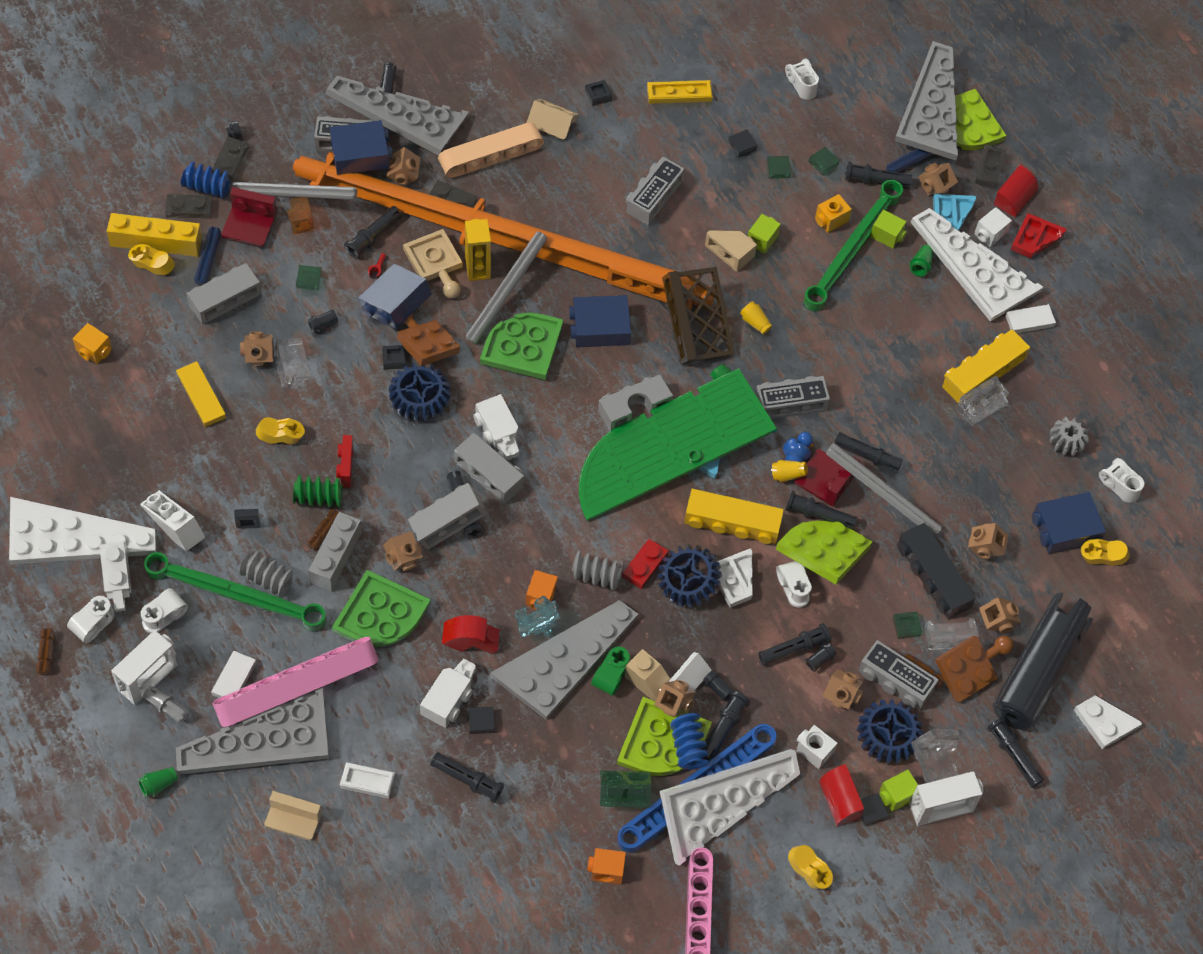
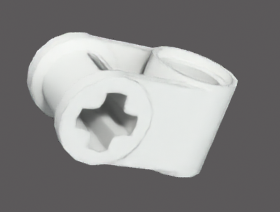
(803, 79)
(1120, 478)
(795, 583)
(163, 610)
(91, 620)

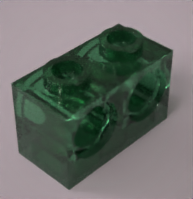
(625, 789)

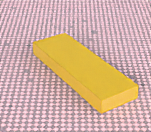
(679, 92)
(201, 394)

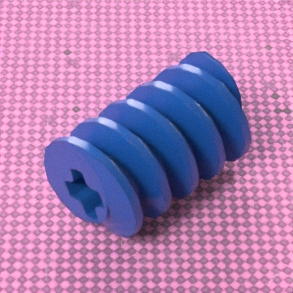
(206, 180)
(687, 742)

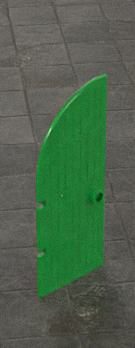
(671, 443)

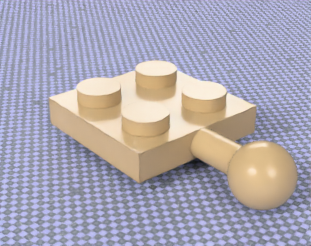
(435, 257)

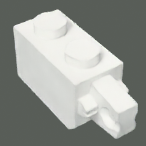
(498, 426)
(116, 573)
(448, 693)

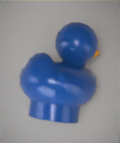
(798, 449)

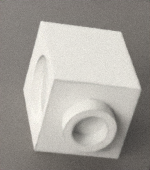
(992, 227)
(816, 756)

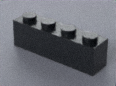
(936, 571)

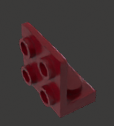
(250, 217)
(825, 478)

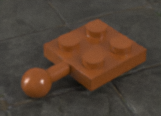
(427, 341)
(968, 666)

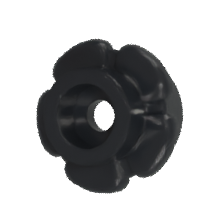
(233, 129)

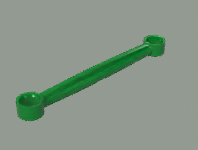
(852, 246)
(235, 591)

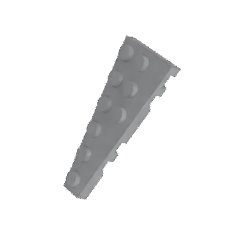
(931, 112)
(404, 114)
(556, 667)
(272, 737)

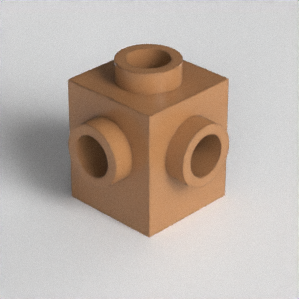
(403, 167)
(938, 178)
(265, 349)
(988, 540)
(403, 551)
(1000, 615)
(843, 689)
(675, 698)

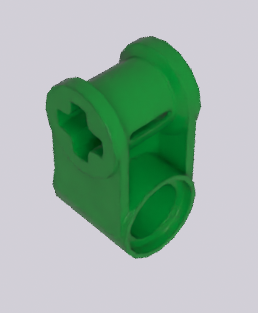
(610, 674)

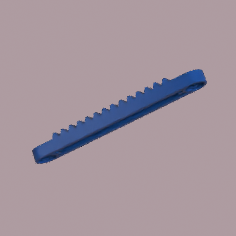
(652, 820)

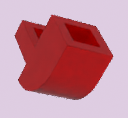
(469, 632)

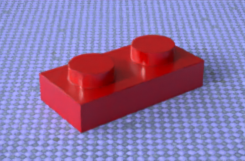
(345, 452)
(645, 563)

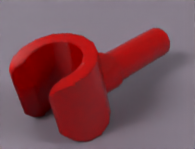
(377, 268)

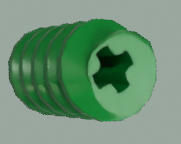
(318, 491)

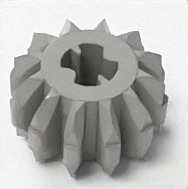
(1069, 436)

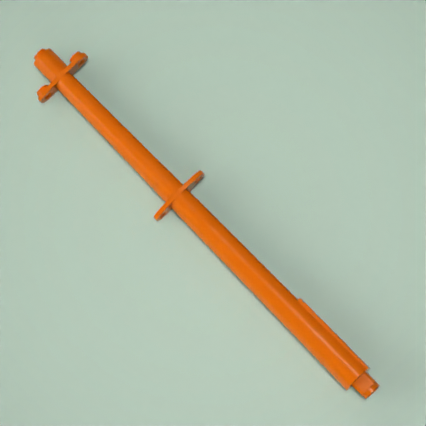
(596, 261)

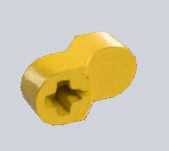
(151, 259)
(281, 430)
(1105, 552)
(810, 867)

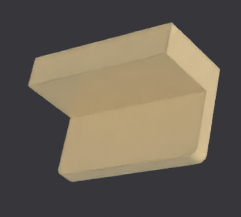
(551, 118)
(293, 816)

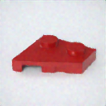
(1036, 236)

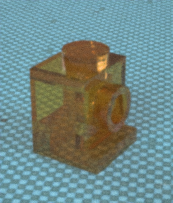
(300, 215)

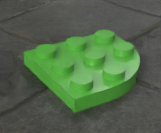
(523, 344)
(380, 611)

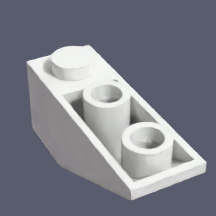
(173, 520)

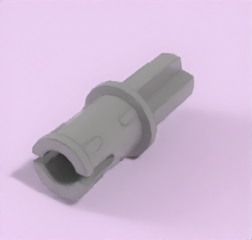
(165, 704)

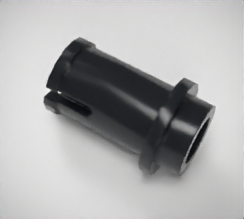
(322, 321)
(820, 657)
(718, 685)

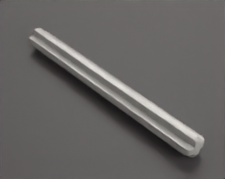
(308, 191)
(506, 287)
(882, 488)

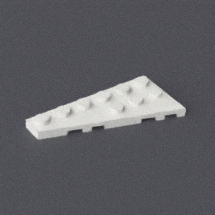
(977, 269)
(58, 534)
(717, 801)

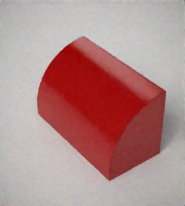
(1016, 191)
(841, 795)

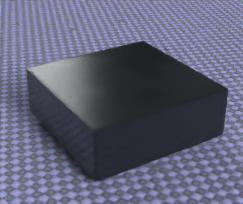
(598, 92)
(742, 142)
(393, 357)
(247, 518)
(481, 720)
(873, 810)

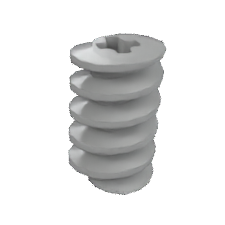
(597, 571)
(266, 574)

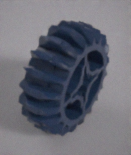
(430, 384)
(705, 582)
(870, 731)

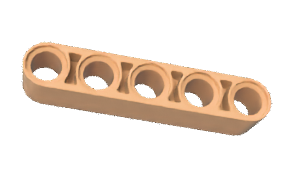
(490, 150)

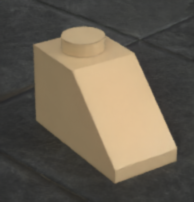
(731, 247)
(646, 674)

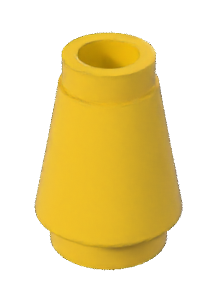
(754, 316)
(788, 470)

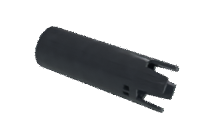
(1042, 663)

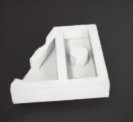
(736, 578)
(1105, 721)

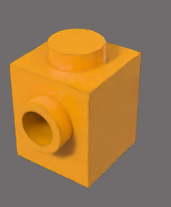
(833, 213)
(92, 344)

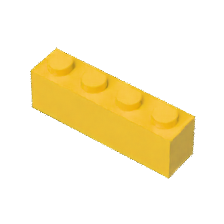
(160, 234)
(990, 361)
(733, 516)

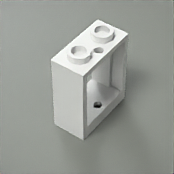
(145, 666)
(946, 798)

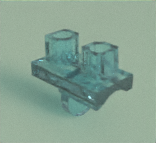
(540, 620)

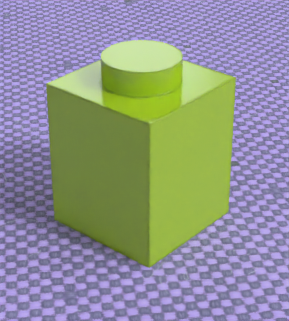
(888, 229)
(764, 232)
(898, 790)

